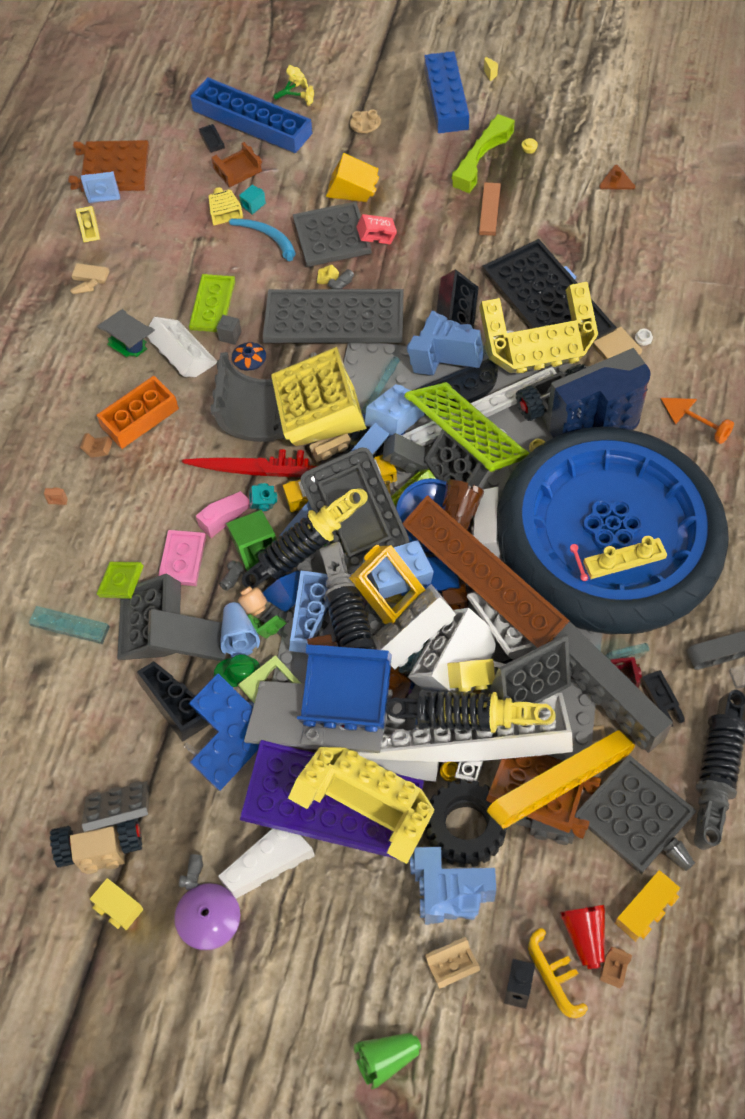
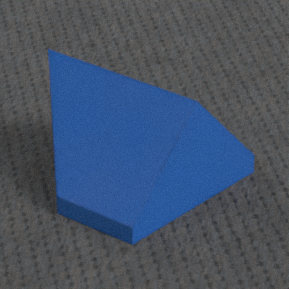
(283, 591)

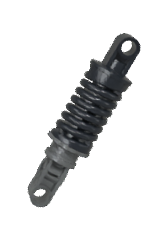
(720, 768)

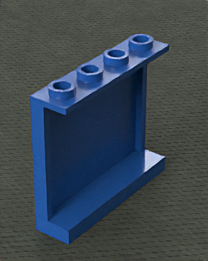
(346, 687)

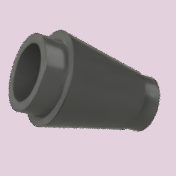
(678, 853)

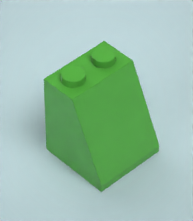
(250, 536)

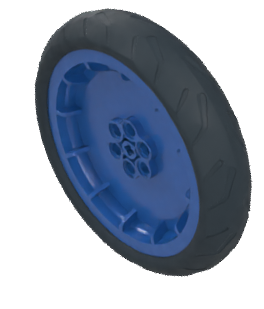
(610, 471)

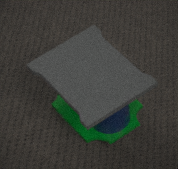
(126, 334)

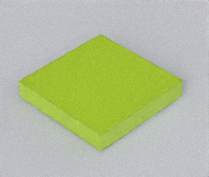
(120, 580)

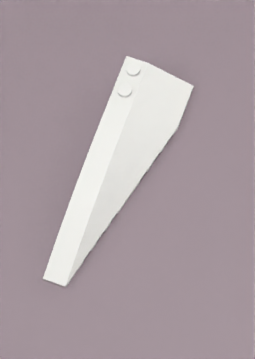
(472, 745)

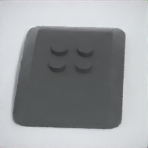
(369, 525)

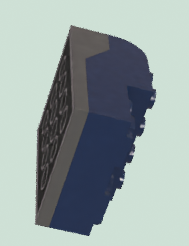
(600, 395)

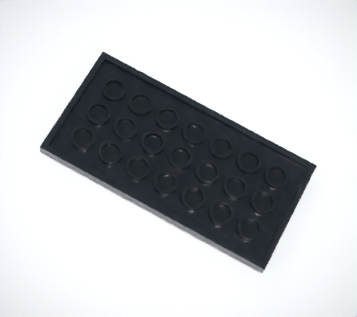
(537, 287)

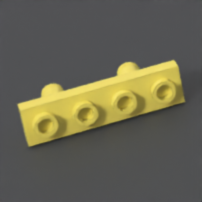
(625, 558)

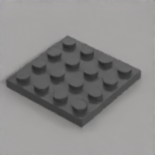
(330, 234)
(635, 814)

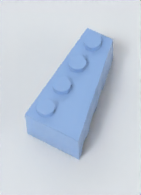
(309, 609)

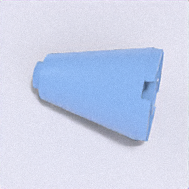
(237, 631)

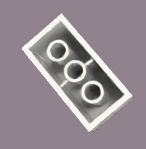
(462, 640)

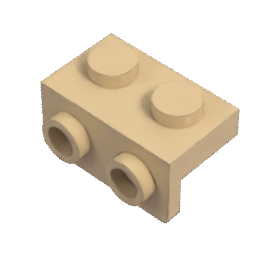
(326, 448)
(452, 962)

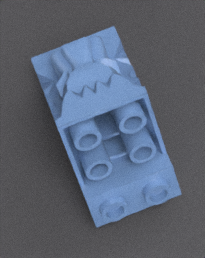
(445, 343)
(450, 891)

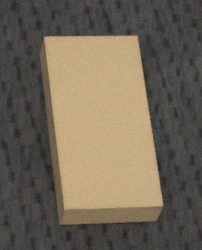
(88, 272)

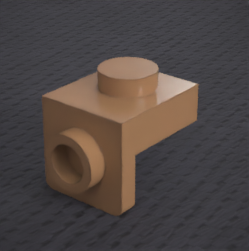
(96, 446)
(615, 967)

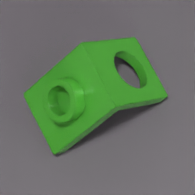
(269, 628)

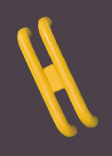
(552, 982)

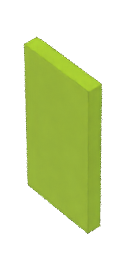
(211, 302)

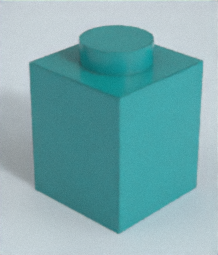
(252, 199)

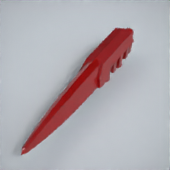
(257, 466)

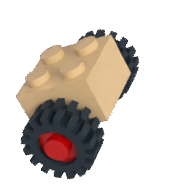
(95, 848)

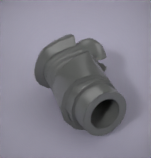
(343, 280)
(232, 576)
(194, 869)

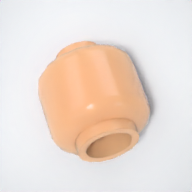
(252, 600)

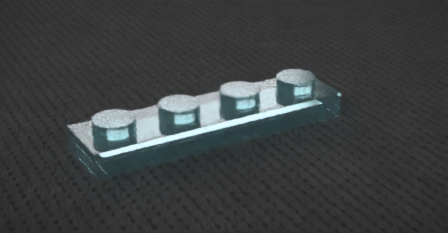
(69, 625)

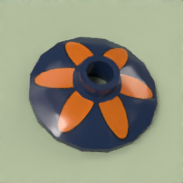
(249, 356)

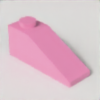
(217, 514)

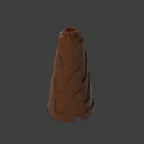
(462, 501)

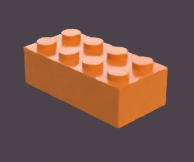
(137, 412)

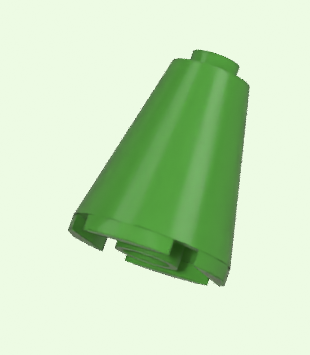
(385, 1056)

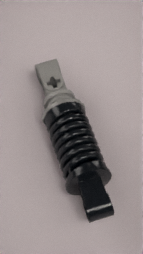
(345, 602)

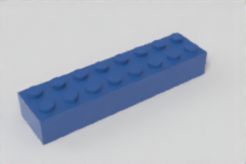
(251, 115)

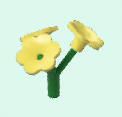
(297, 78)

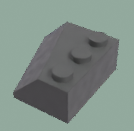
(453, 462)

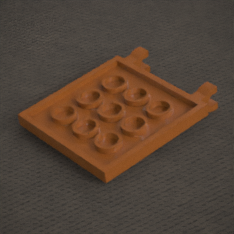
(124, 158)
(557, 813)

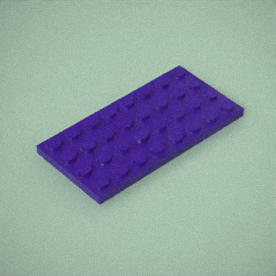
(327, 820)

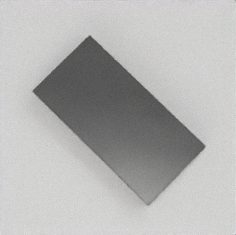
(184, 635)

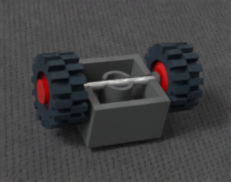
(534, 398)

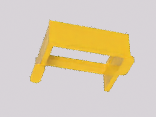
(371, 594)

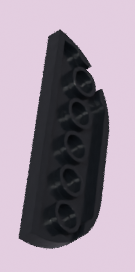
(469, 382)

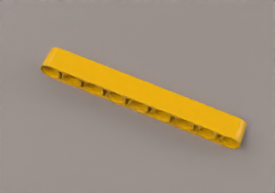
(560, 779)

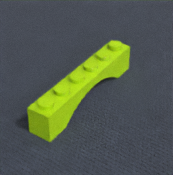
(497, 133)

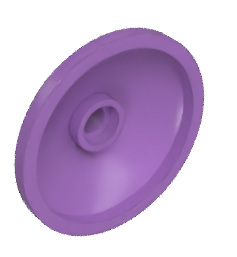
(210, 930)

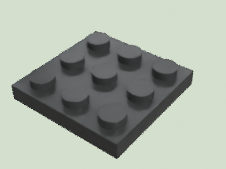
(115, 805)

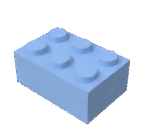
(393, 411)
(387, 578)

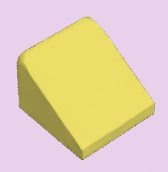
(490, 68)
(327, 273)

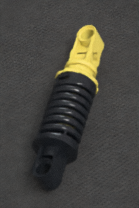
(302, 539)
(454, 712)

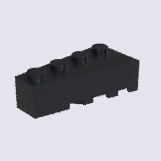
(171, 700)

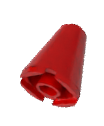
(587, 934)

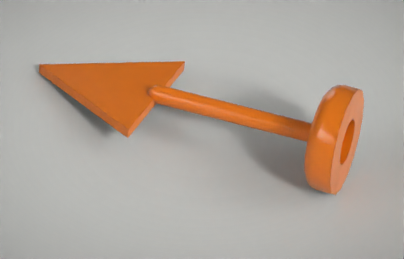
(679, 406)

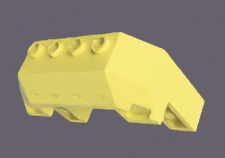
(540, 345)
(369, 791)

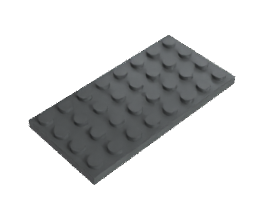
(334, 316)

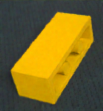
(648, 906)

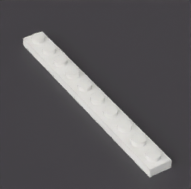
(487, 406)

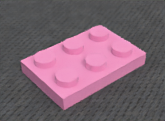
(183, 556)

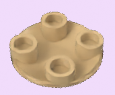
(365, 121)

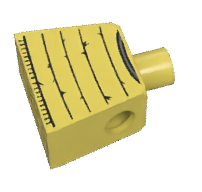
(224, 206)

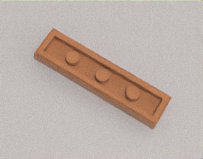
(489, 209)

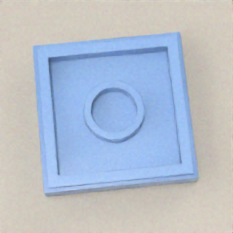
(100, 187)

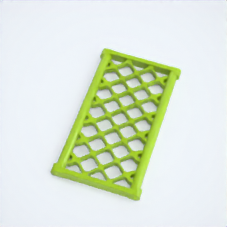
(459, 436)

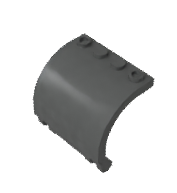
(245, 404)

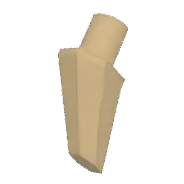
(84, 287)

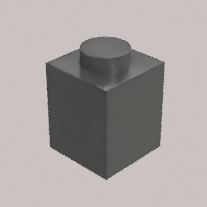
(229, 329)

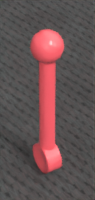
(574, 548)

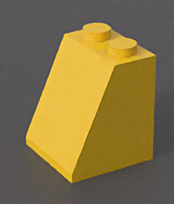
(352, 180)

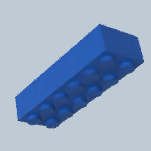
(446, 92)

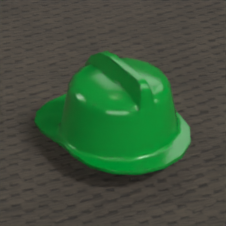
(236, 669)

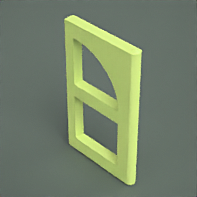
(251, 683)

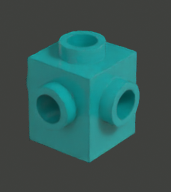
(262, 497)

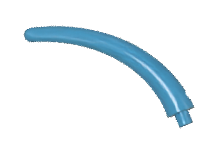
(284, 243)

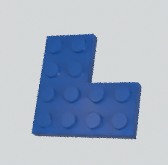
(230, 718)

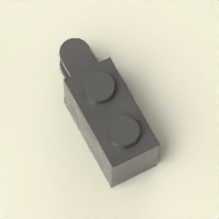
(404, 453)
(543, 831)

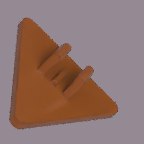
(617, 180)

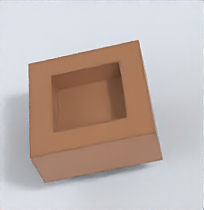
(55, 496)

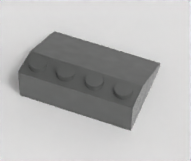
(157, 593)
(535, 674)

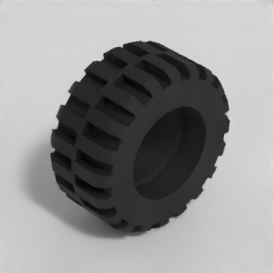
(458, 849)

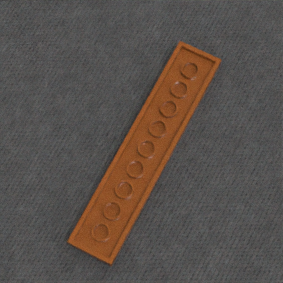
(485, 573)

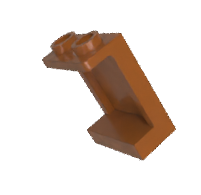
(237, 166)

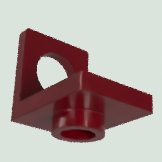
(630, 662)

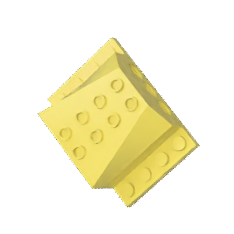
(317, 399)

